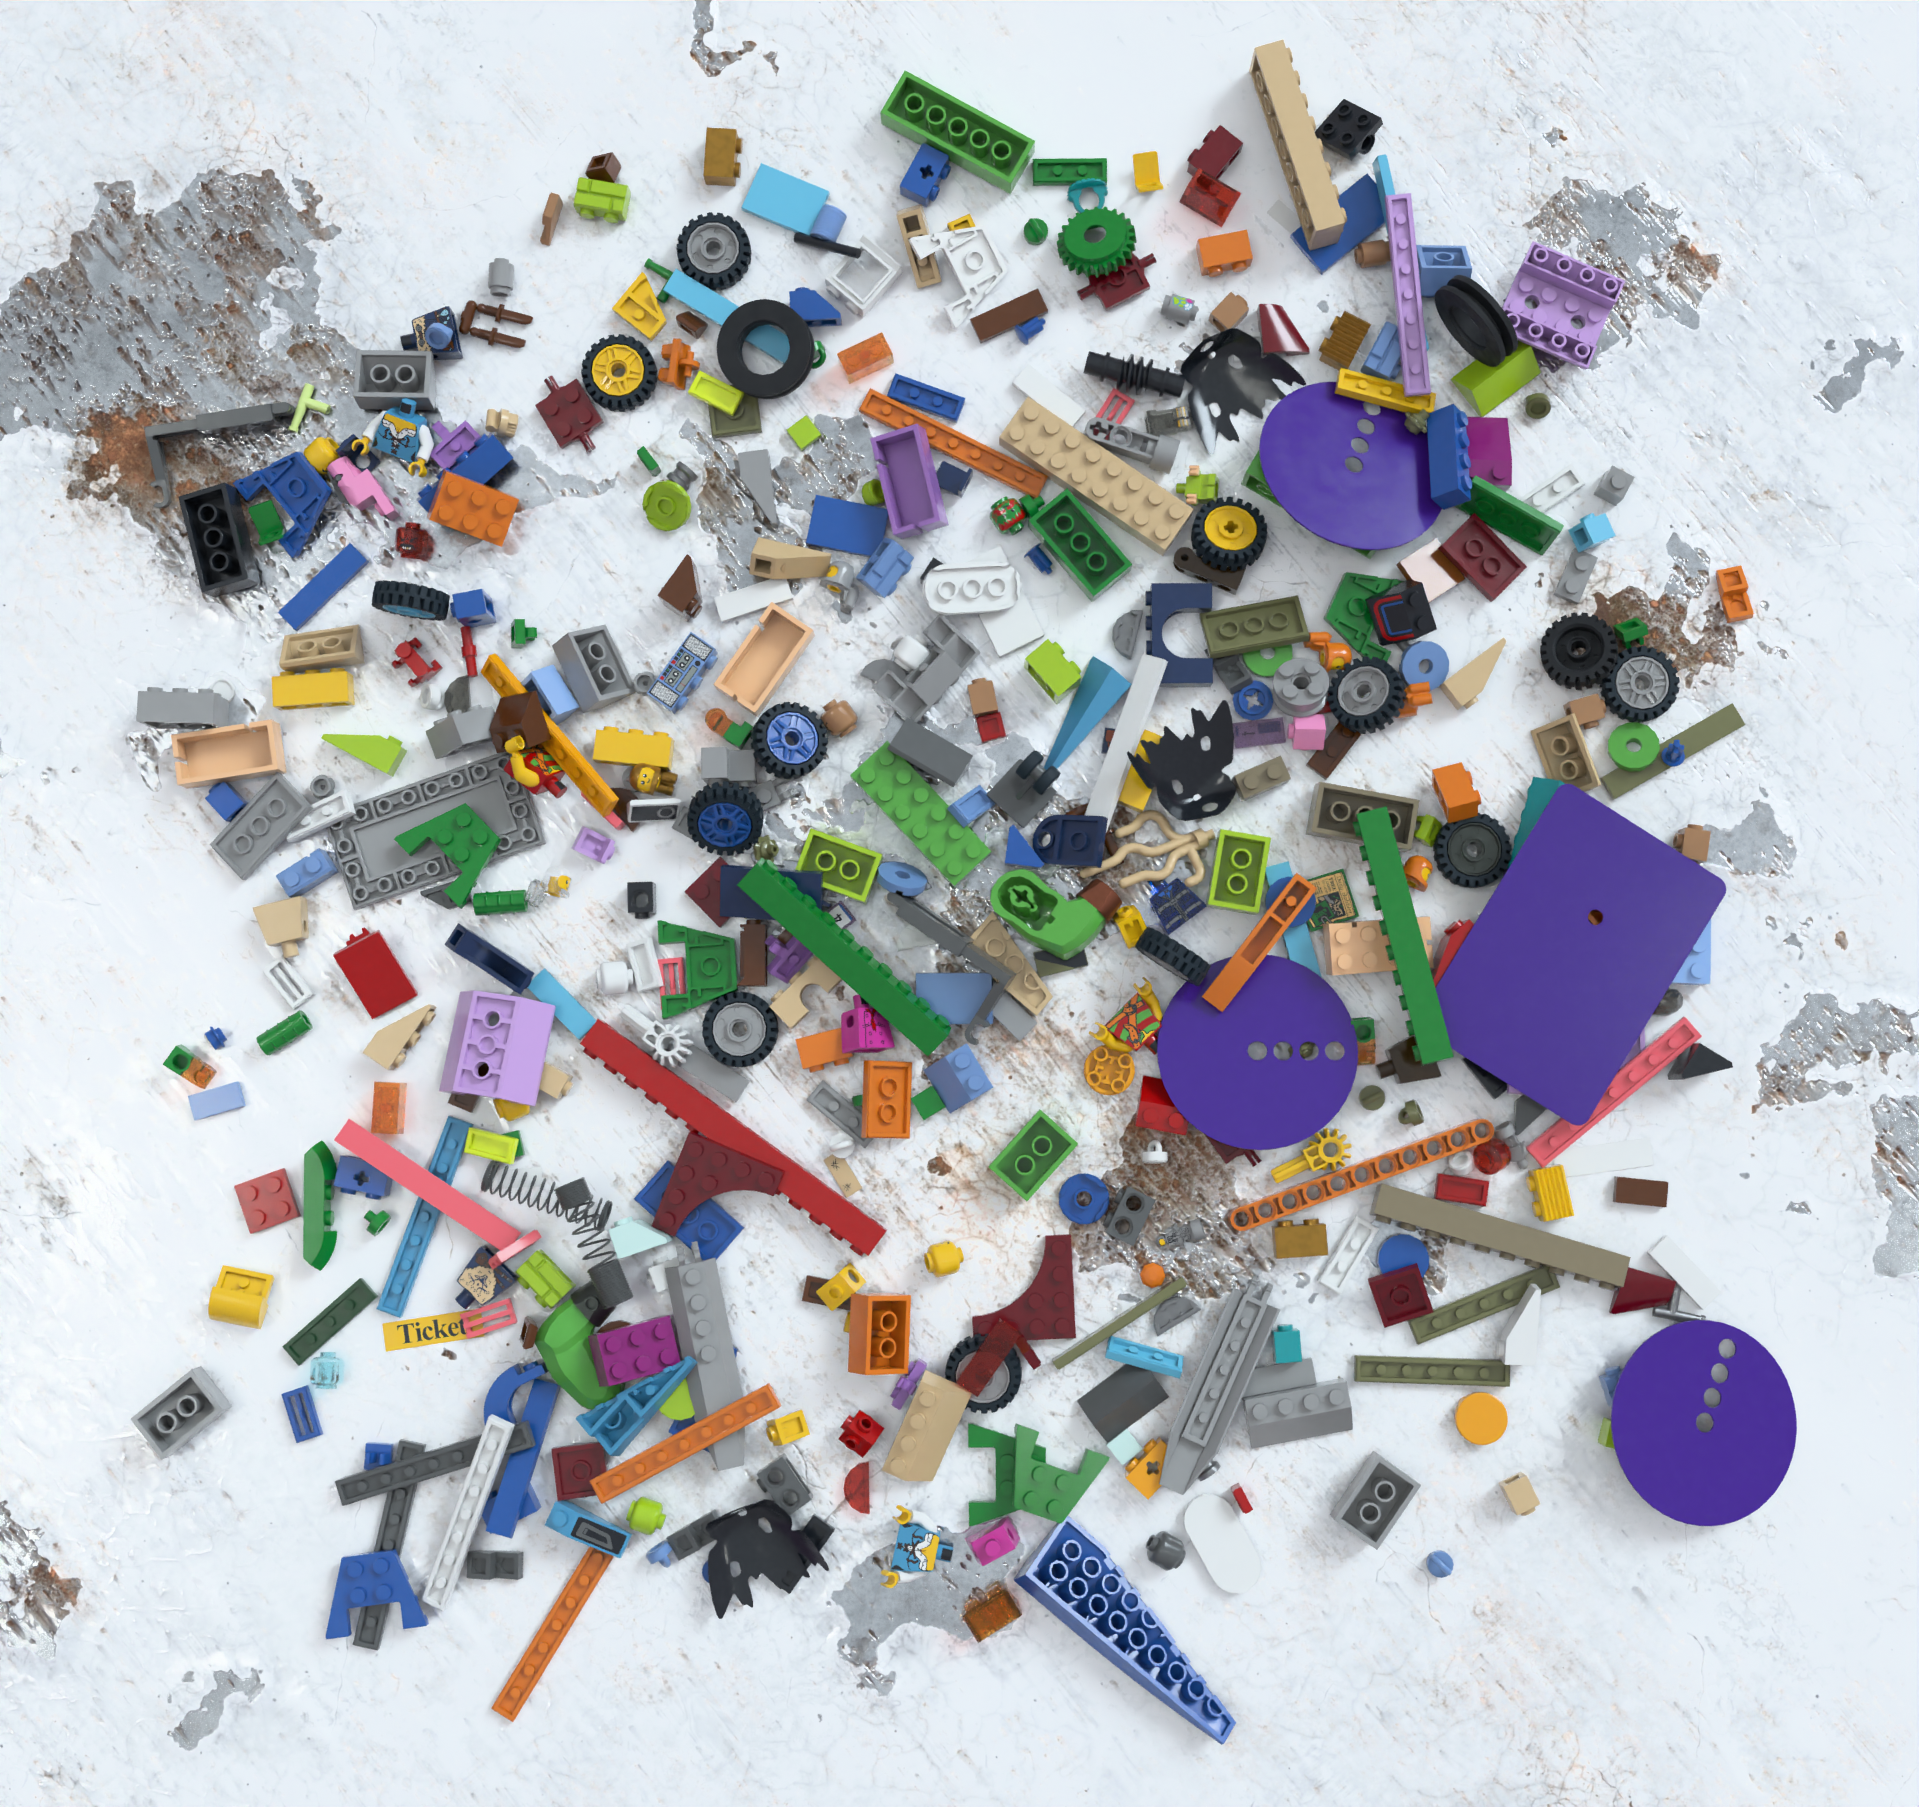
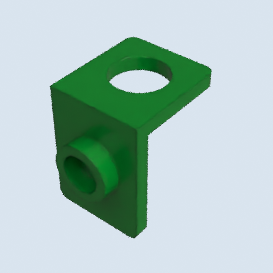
(267, 522)

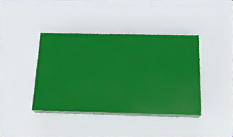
(1511, 516)

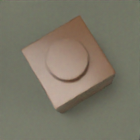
(1229, 312)
(982, 697)

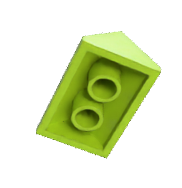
(1490, 386)

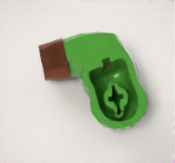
(1047, 917)

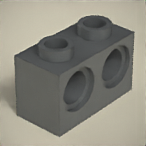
(1135, 1218)
(790, 1482)

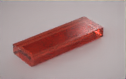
(988, 1357)

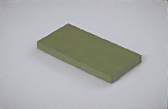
(1254, 627)

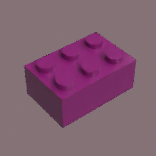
(634, 1350)

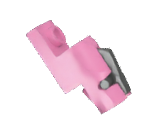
(359, 488)

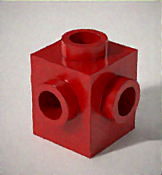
(860, 1432)

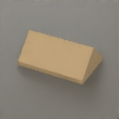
(322, 649)
(1566, 753)

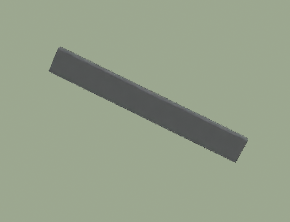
(423, 1466)
(390, 1536)

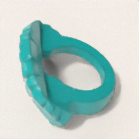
(1076, 188)

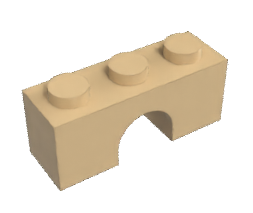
(789, 1004)

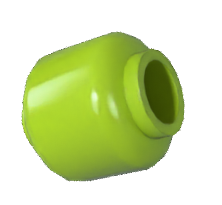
(646, 1516)

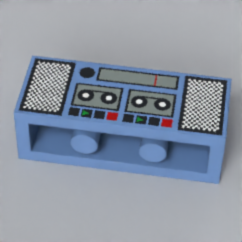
(683, 673)

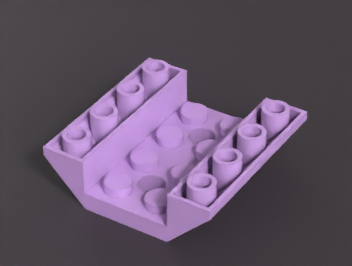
(1563, 292)
(511, 1048)

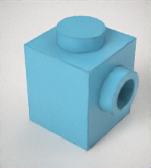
(1591, 532)

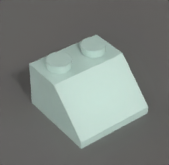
(636, 1236)

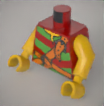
(534, 768)
(1133, 1023)

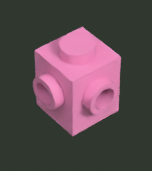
(1307, 732)

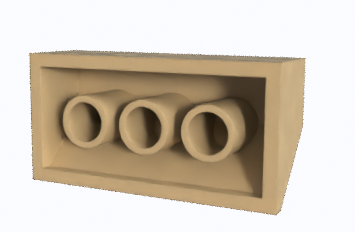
(926, 1429)

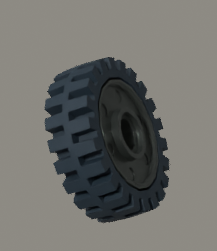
(1464, 869)

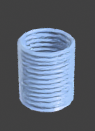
(829, 223)

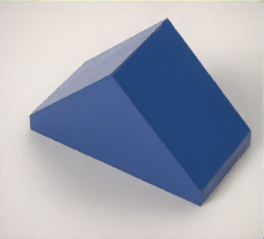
(1020, 852)

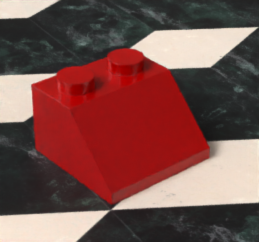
(1157, 1110)

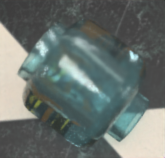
(327, 1371)

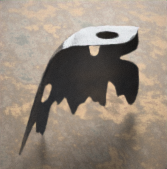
(1231, 387)
(1194, 768)
(756, 1552)

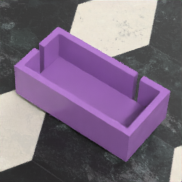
(909, 482)

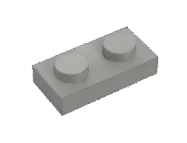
(1575, 576)

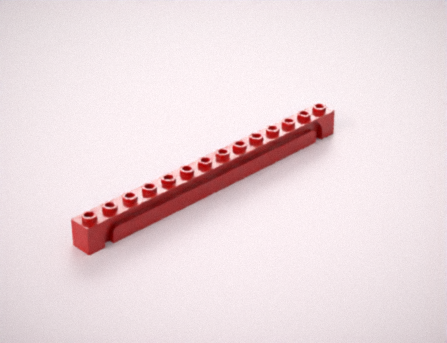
(720, 1126)

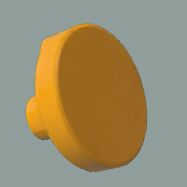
(1108, 1070)
(1480, 1418)

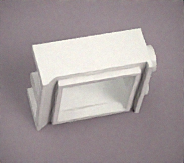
(853, 301)

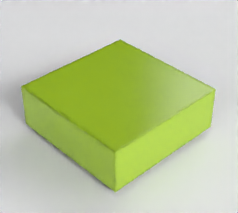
(804, 433)

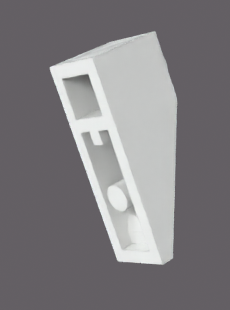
(1520, 1334)

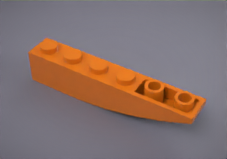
(1259, 942)

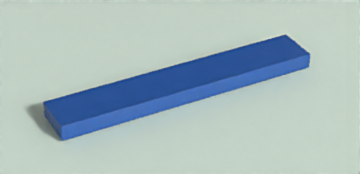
(522, 1463)

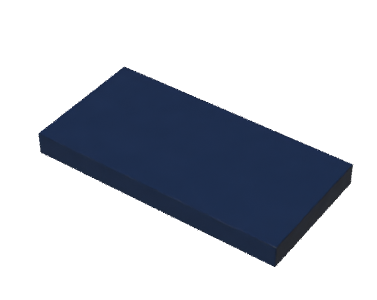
(737, 903)

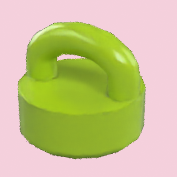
(873, 493)

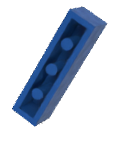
(1449, 457)
(478, 465)

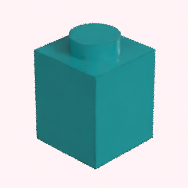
(1286, 1344)

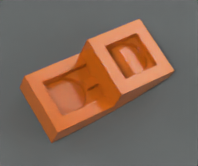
(1733, 594)

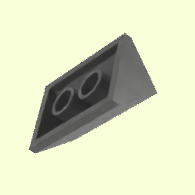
(930, 752)
(1122, 1400)

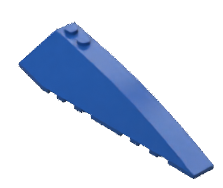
(1093, 1598)

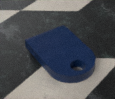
(1073, 841)

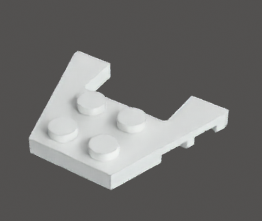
(972, 260)

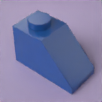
(814, 308)

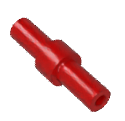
(469, 651)

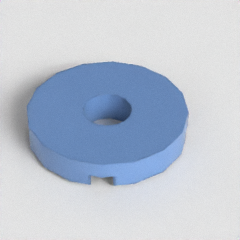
(1437, 661)
(901, 877)

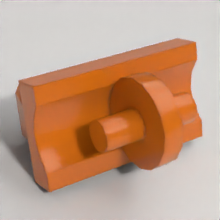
(680, 364)

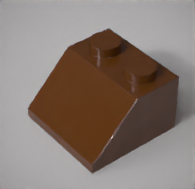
(683, 591)
(519, 716)

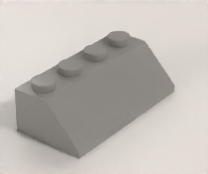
(1298, 1413)

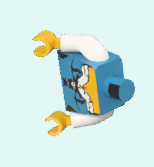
(401, 435)
(915, 1548)

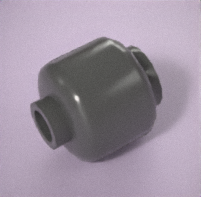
(1165, 1550)

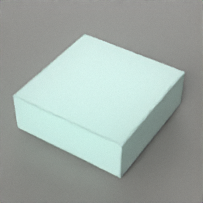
(1124, 1446)

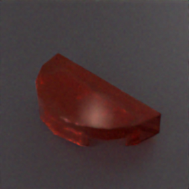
(858, 1488)

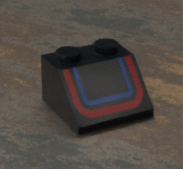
(1401, 613)

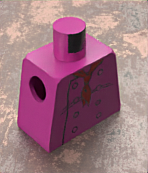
(865, 1029)
(993, 1541)

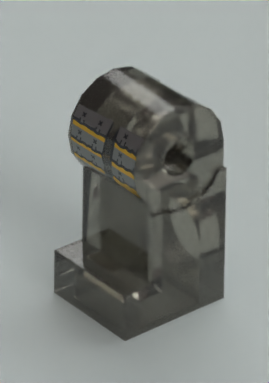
(1168, 421)

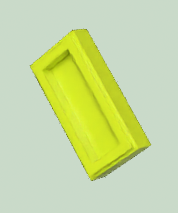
(716, 393)
(491, 1145)

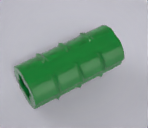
(500, 902)
(284, 1032)

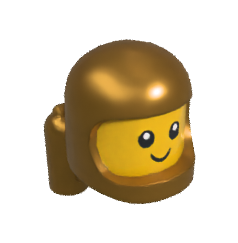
(652, 779)

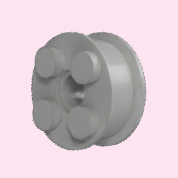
(1304, 674)

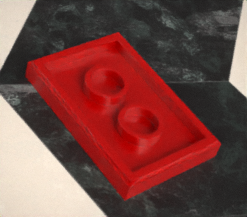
(375, 974)

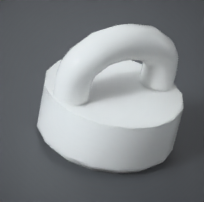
(432, 697)
(842, 1145)
(1152, 1156)
(1461, 1163)

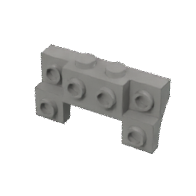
(938, 672)

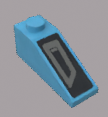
(587, 1528)

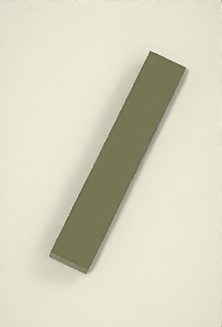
(1693, 738)
(1480, 1304)
(1119, 1322)
(1431, 1370)

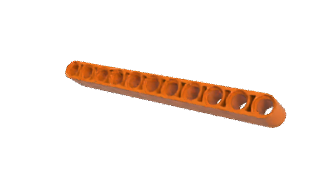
(1397, 1166)

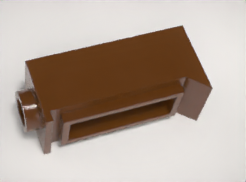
(753, 954)

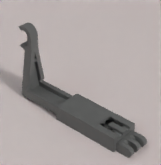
(208, 424)
(960, 945)

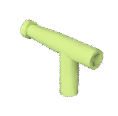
(306, 402)

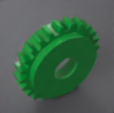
(1100, 256)

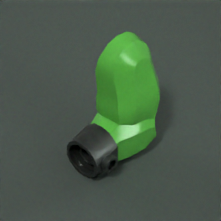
(567, 1349)

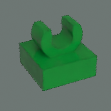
(1631, 630)
(520, 634)

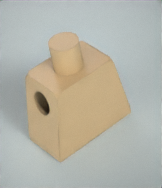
(284, 923)

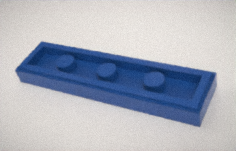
(323, 587)

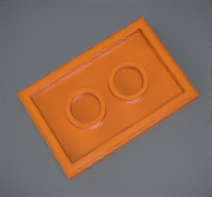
(886, 1099)

